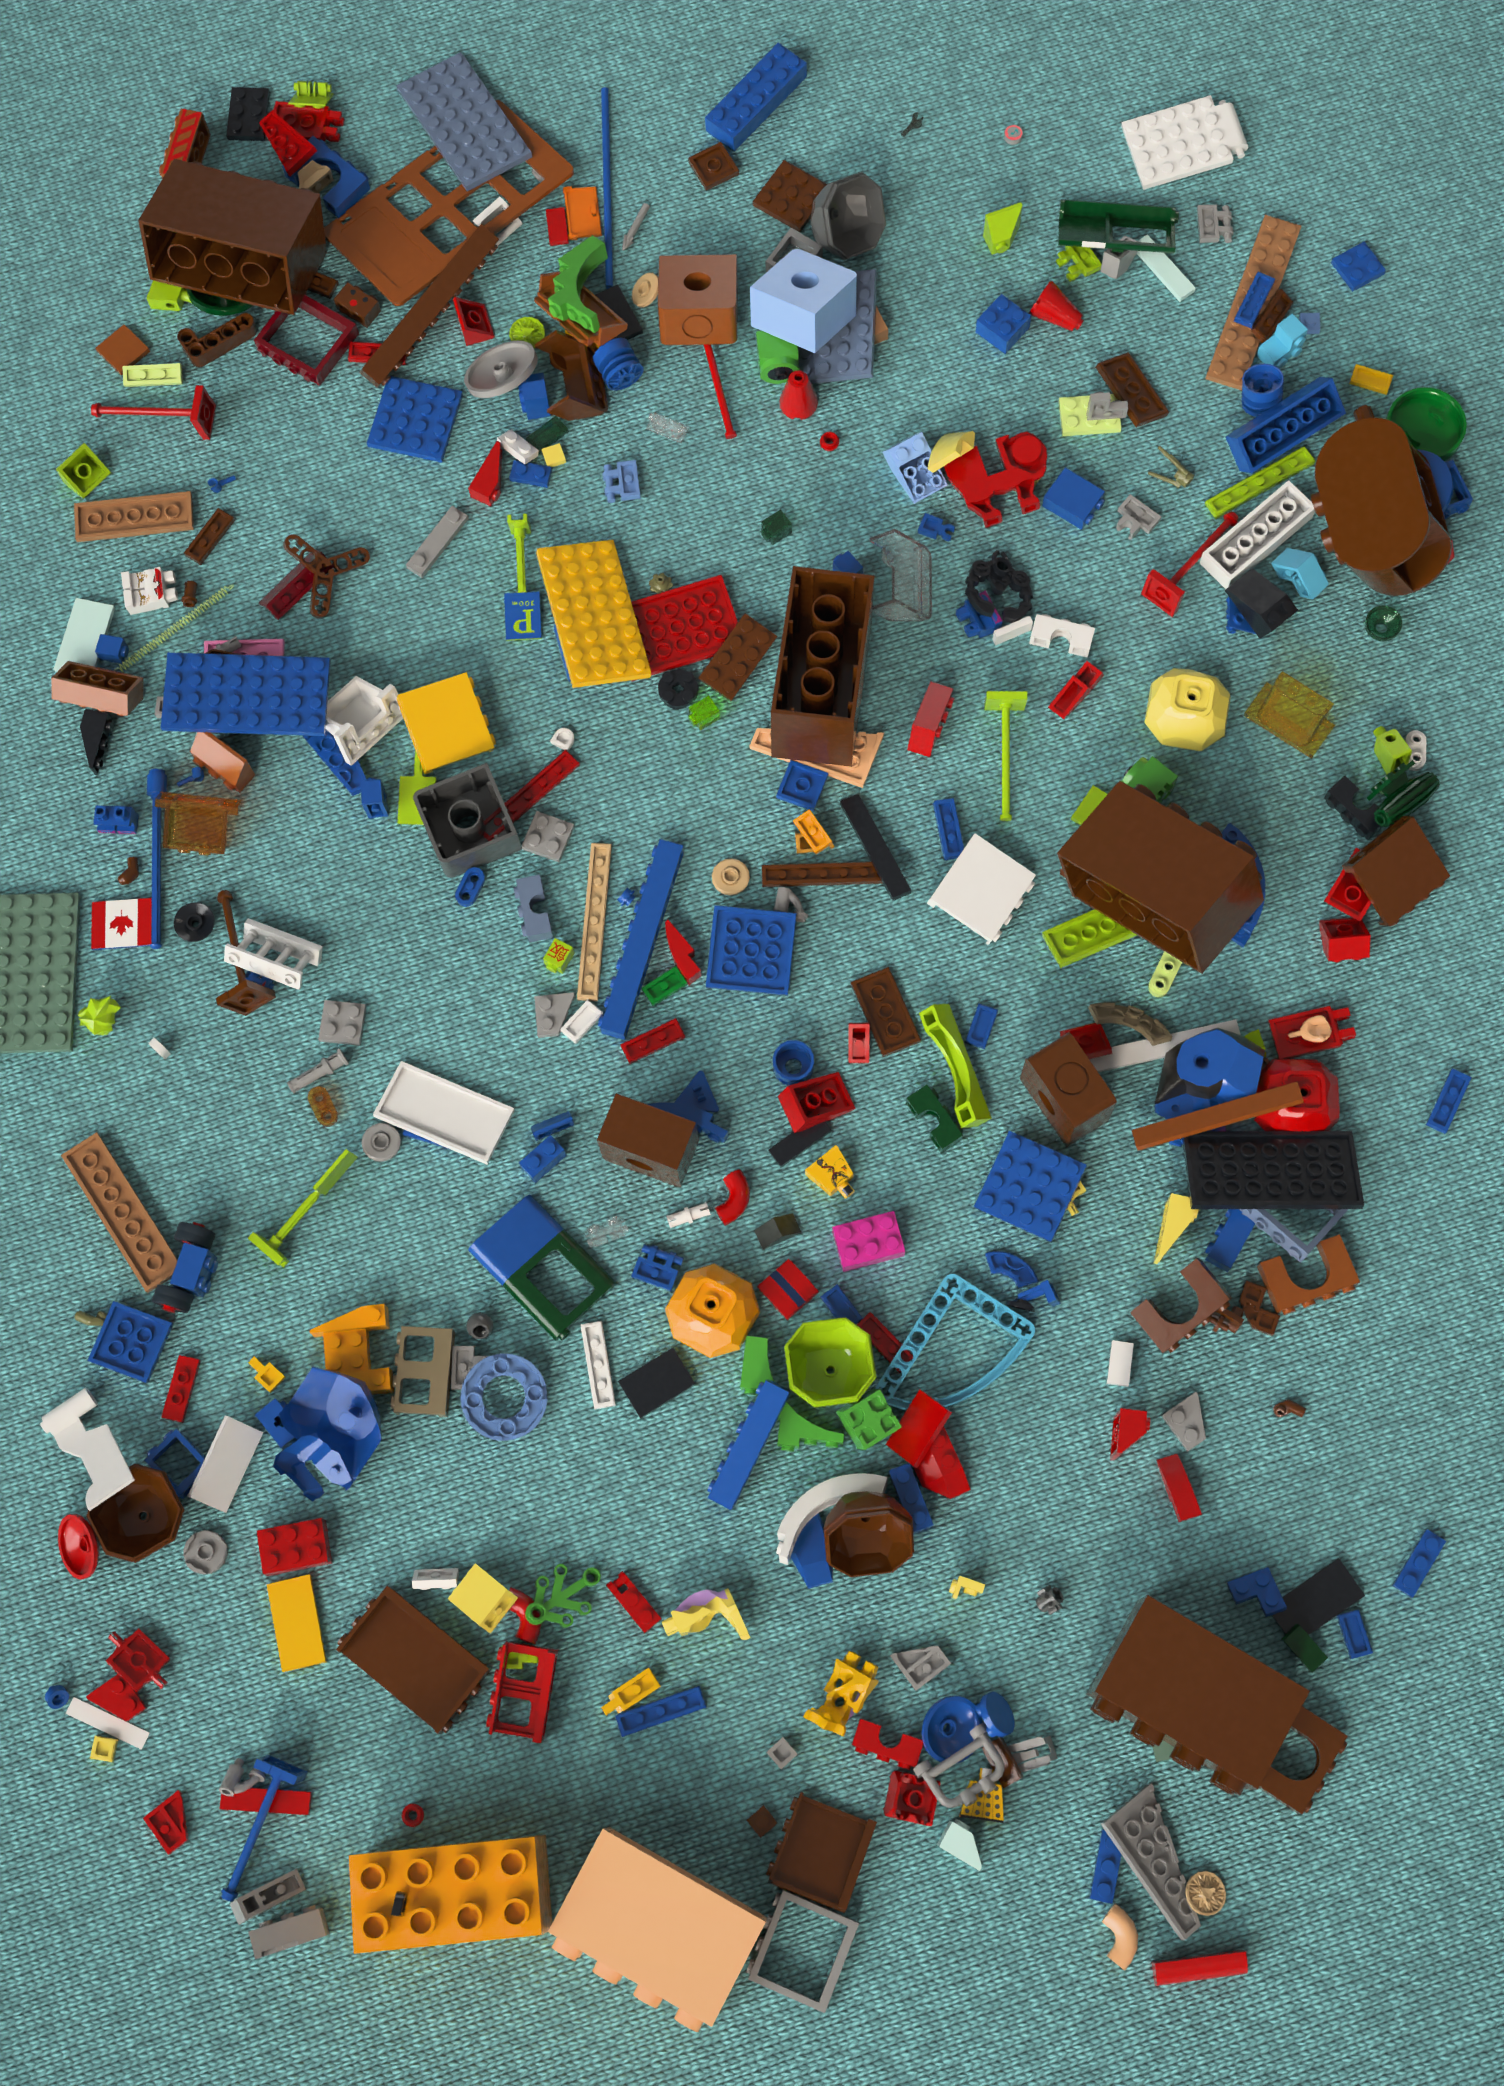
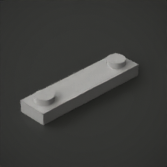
(437, 541)

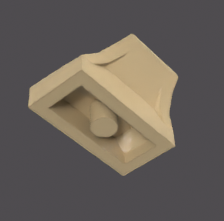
(315, 177)

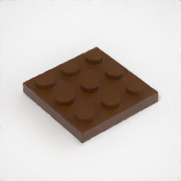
(789, 196)

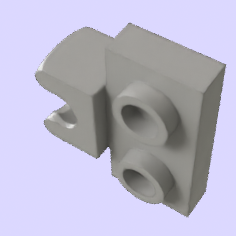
(1136, 517)
(462, 1361)

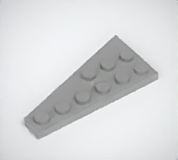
(1149, 1851)

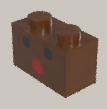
(357, 304)

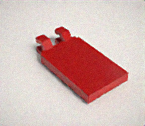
(311, 121)
(1297, 1046)

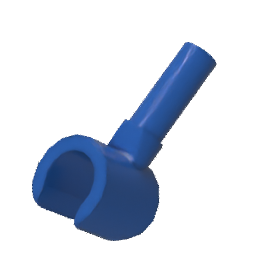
(217, 488)
(197, 776)

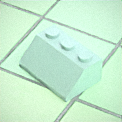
(960, 1843)

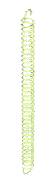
(175, 629)

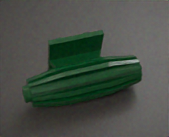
(1402, 795)

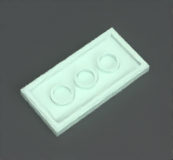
(83, 631)

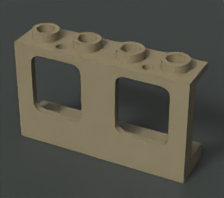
(436, 1371)

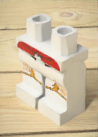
(148, 590)

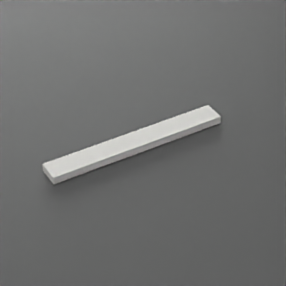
(1143, 1051)

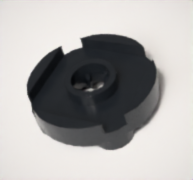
(672, 679)

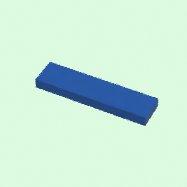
(660, 1711)

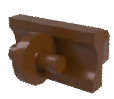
(1228, 1319)

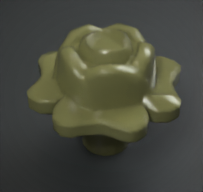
(660, 583)

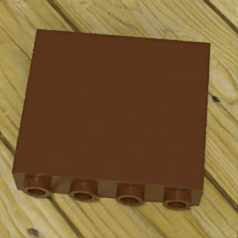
(1397, 870)
(821, 1853)

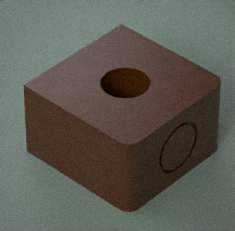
(1068, 1089)
(648, 1140)

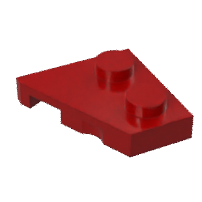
(118, 1698)
(169, 1823)

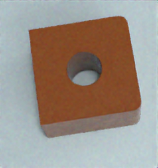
(698, 299)

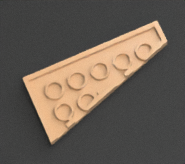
(864, 755)

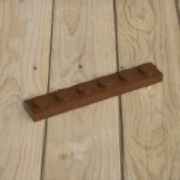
(819, 874)

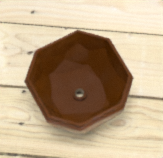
(119, 1520)
(868, 1534)

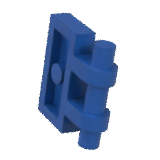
(655, 1273)

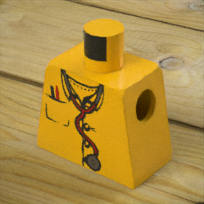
(832, 1173)

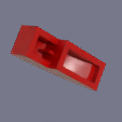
(1076, 690)
(682, 954)
(1178, 1488)

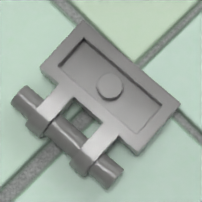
(1208, 223)

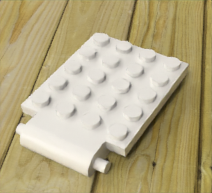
(1184, 140)

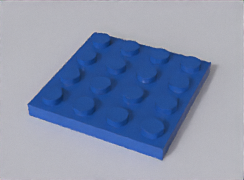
(415, 419)
(751, 950)
(1030, 1186)

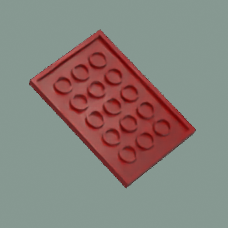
(684, 623)

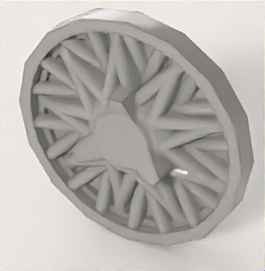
(381, 1142)

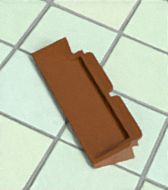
(609, 321)

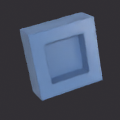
(1311, 322)

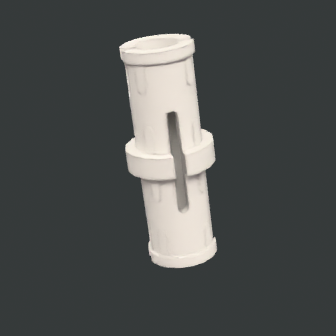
(688, 1215)

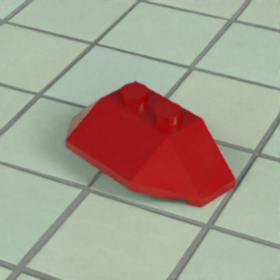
(942, 1469)

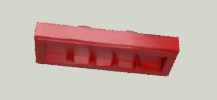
(181, 1389)

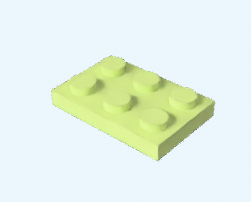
(1075, 421)

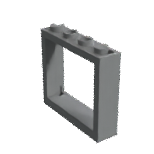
(763, 1944)

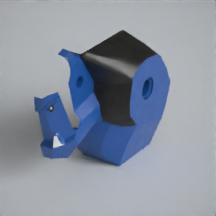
(1206, 1073)

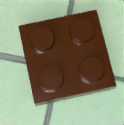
(713, 166)

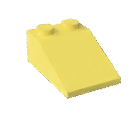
(1175, 1220)

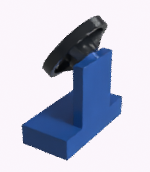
(1044, 1288)

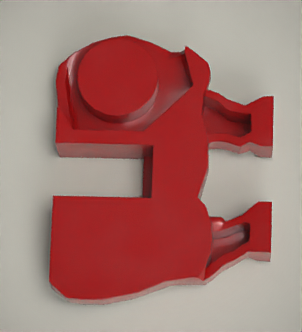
(1024, 463)

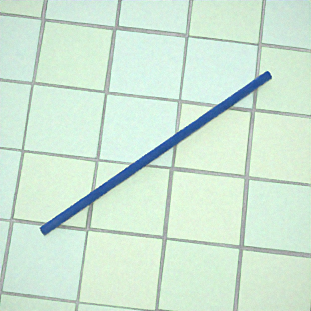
(607, 187)

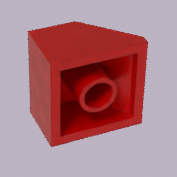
(1344, 939)

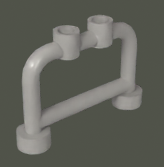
(967, 1796)

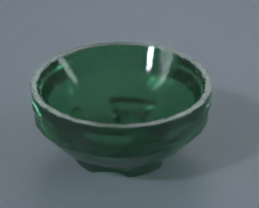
(1383, 615)

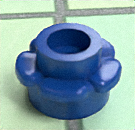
(626, 897)

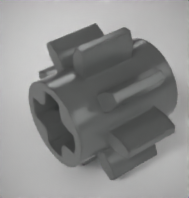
(1049, 1599)

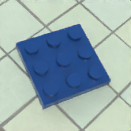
(130, 1342)

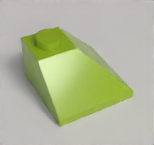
(1002, 227)

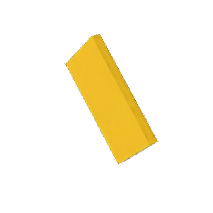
(296, 1623)

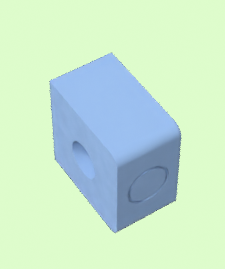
(804, 300)

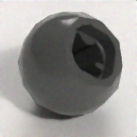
(479, 1325)

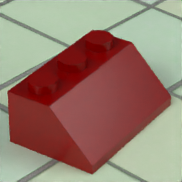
(1127, 1430)

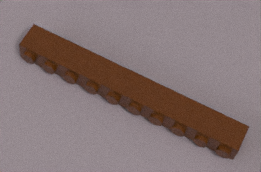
(429, 305)

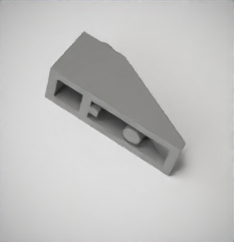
(267, 1896)

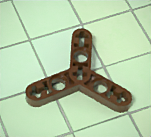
(316, 565)

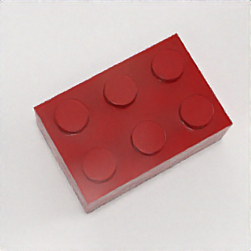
(294, 1547)

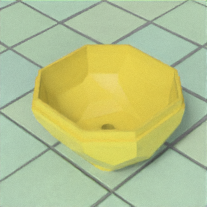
(1183, 721)

